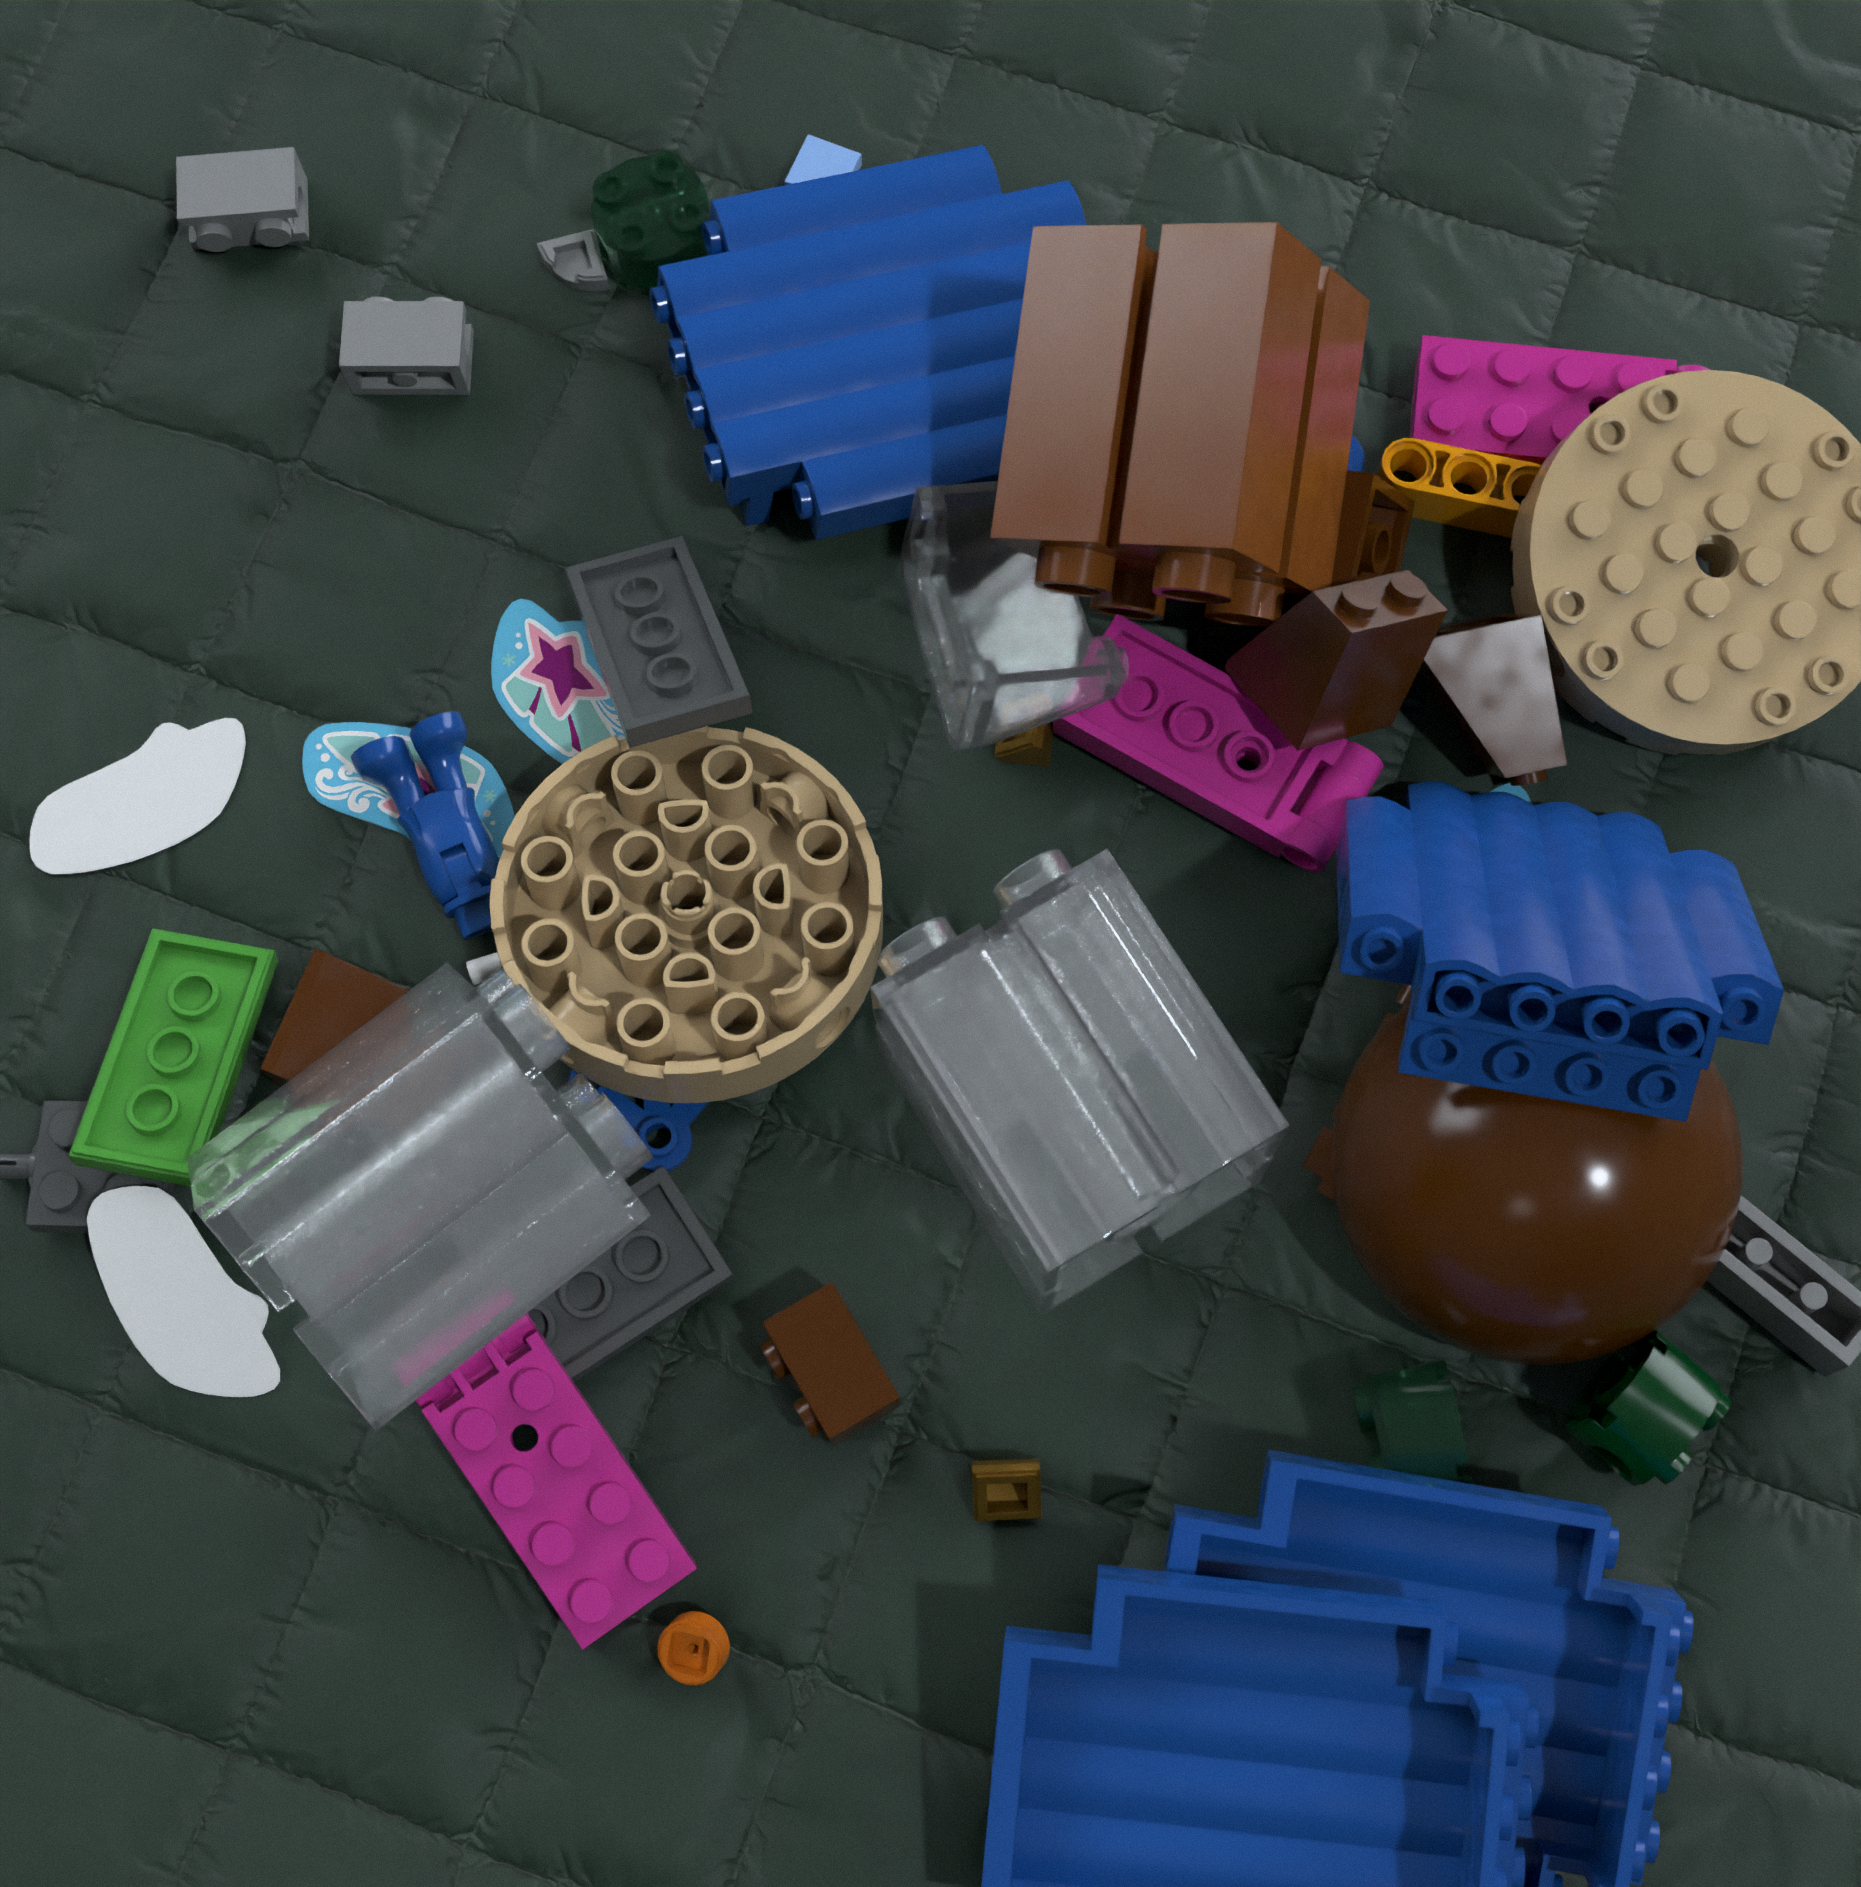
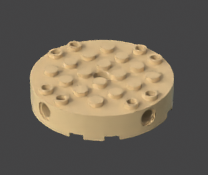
(1611, 564)
(707, 994)

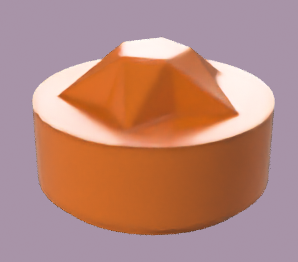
(693, 1648)

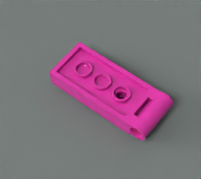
(1517, 396)
(1187, 728)
(569, 1499)

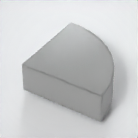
(575, 261)

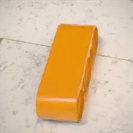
(1441, 466)

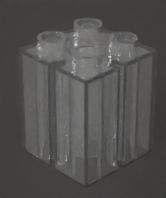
(1071, 1073)
(422, 1186)

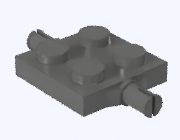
(60, 1189)

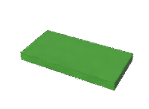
(174, 1056)

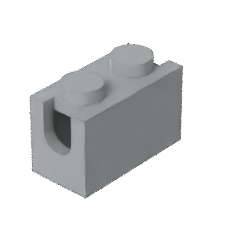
(242, 199)
(406, 347)

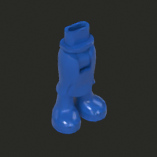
(443, 825)

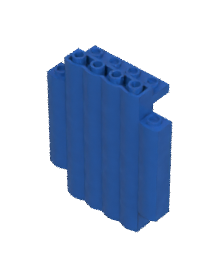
(856, 334)
(1551, 946)
(1527, 1609)
(1253, 1744)

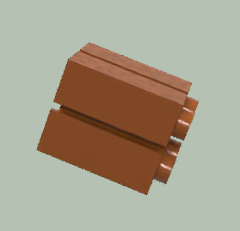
(1180, 418)

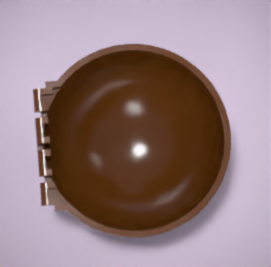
(1524, 1215)

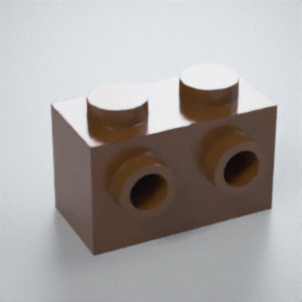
(830, 1364)

